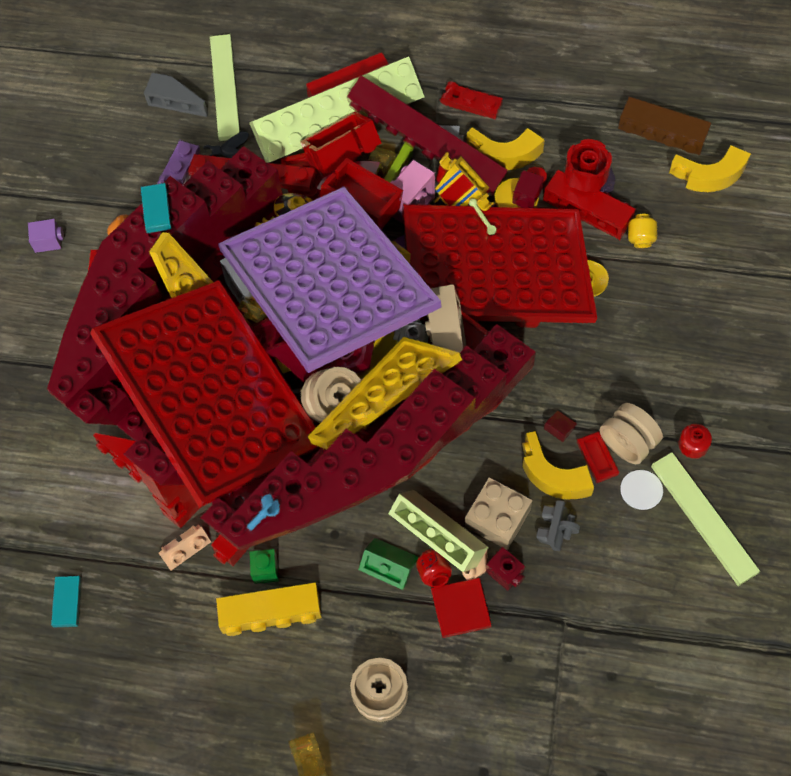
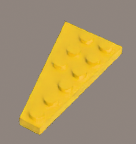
(177, 268)
(384, 388)

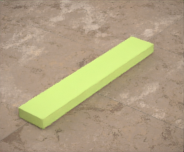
(224, 86)
(705, 519)

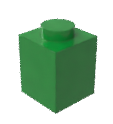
(264, 566)

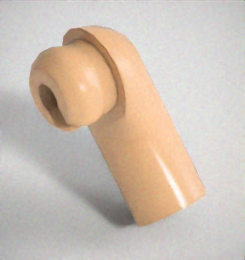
(477, 571)

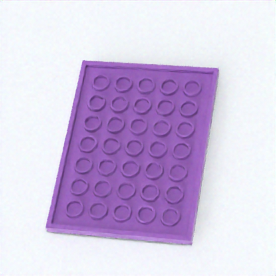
(328, 278)

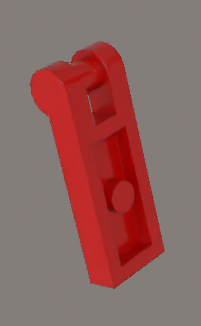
(471, 101)

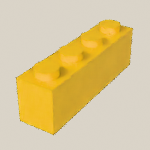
(268, 608)

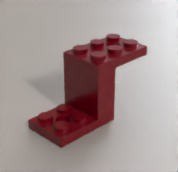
(276, 346)

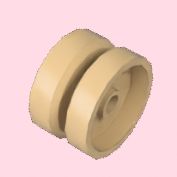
(326, 390)
(631, 433)
(377, 674)

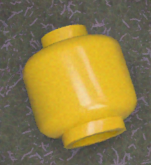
(642, 231)

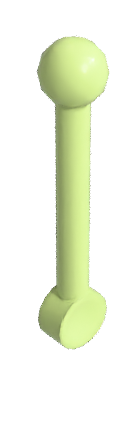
(491, 230)

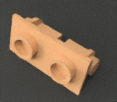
(192, 542)

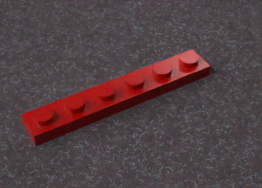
(290, 176)

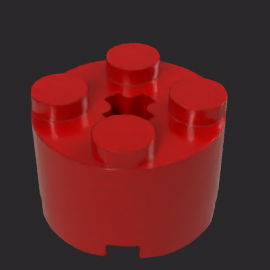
(588, 165)

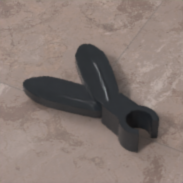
(228, 149)

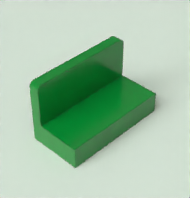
(387, 563)

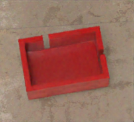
(340, 141)
(374, 194)

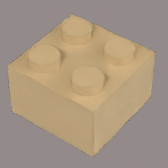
(498, 513)

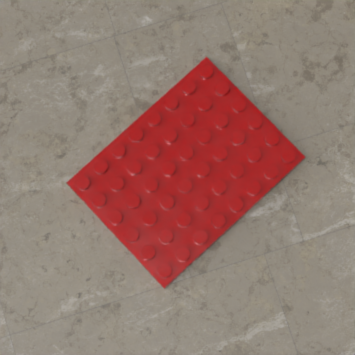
(522, 273)
(206, 390)

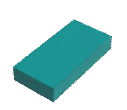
(156, 208)
(66, 601)

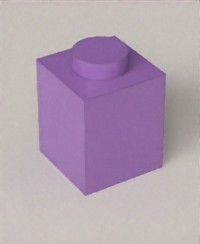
(45, 235)

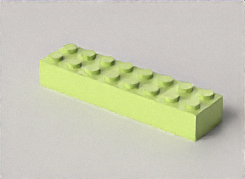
(284, 129)

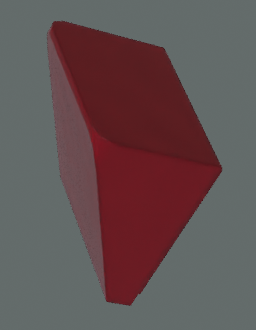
(559, 426)

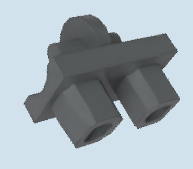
(561, 525)

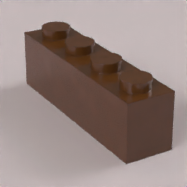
(664, 125)

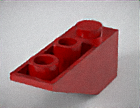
(117, 447)

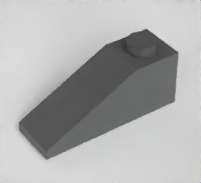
(170, 94)

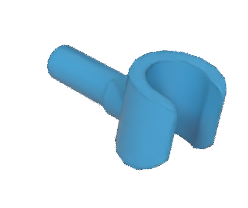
(269, 509)

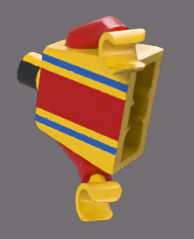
(459, 184)

